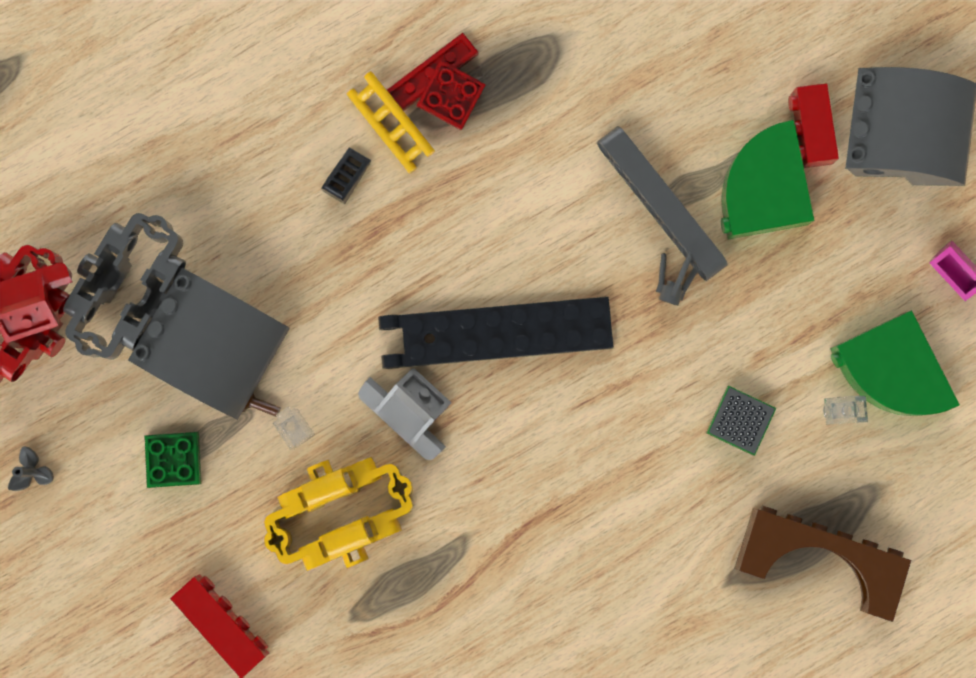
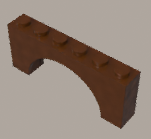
(877, 571)

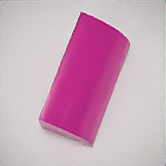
(956, 270)

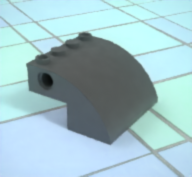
(911, 125)
(209, 344)

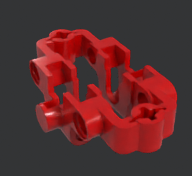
(12, 361)

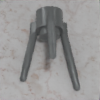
(672, 291)

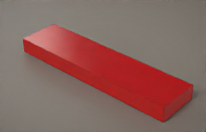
(411, 87)

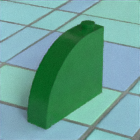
(766, 185)
(895, 369)

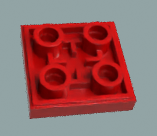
(450, 95)

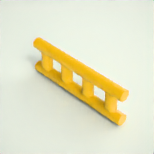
(375, 119)

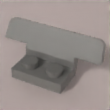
(409, 410)

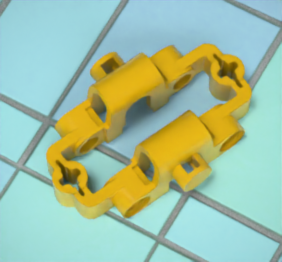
(349, 537)

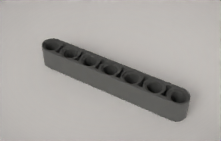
(662, 203)

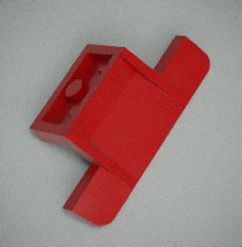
(26, 302)

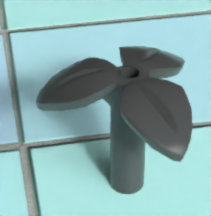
(22, 475)

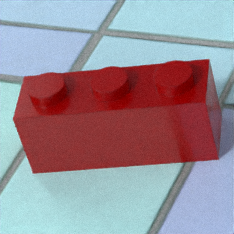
(814, 125)

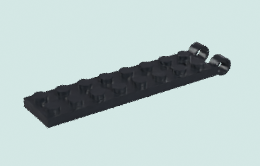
(501, 332)

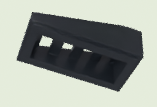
(354, 179)

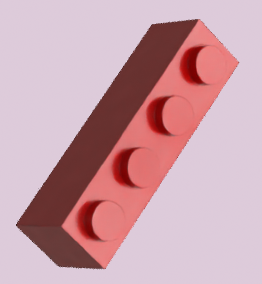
(220, 625)

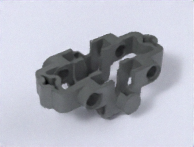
(109, 277)

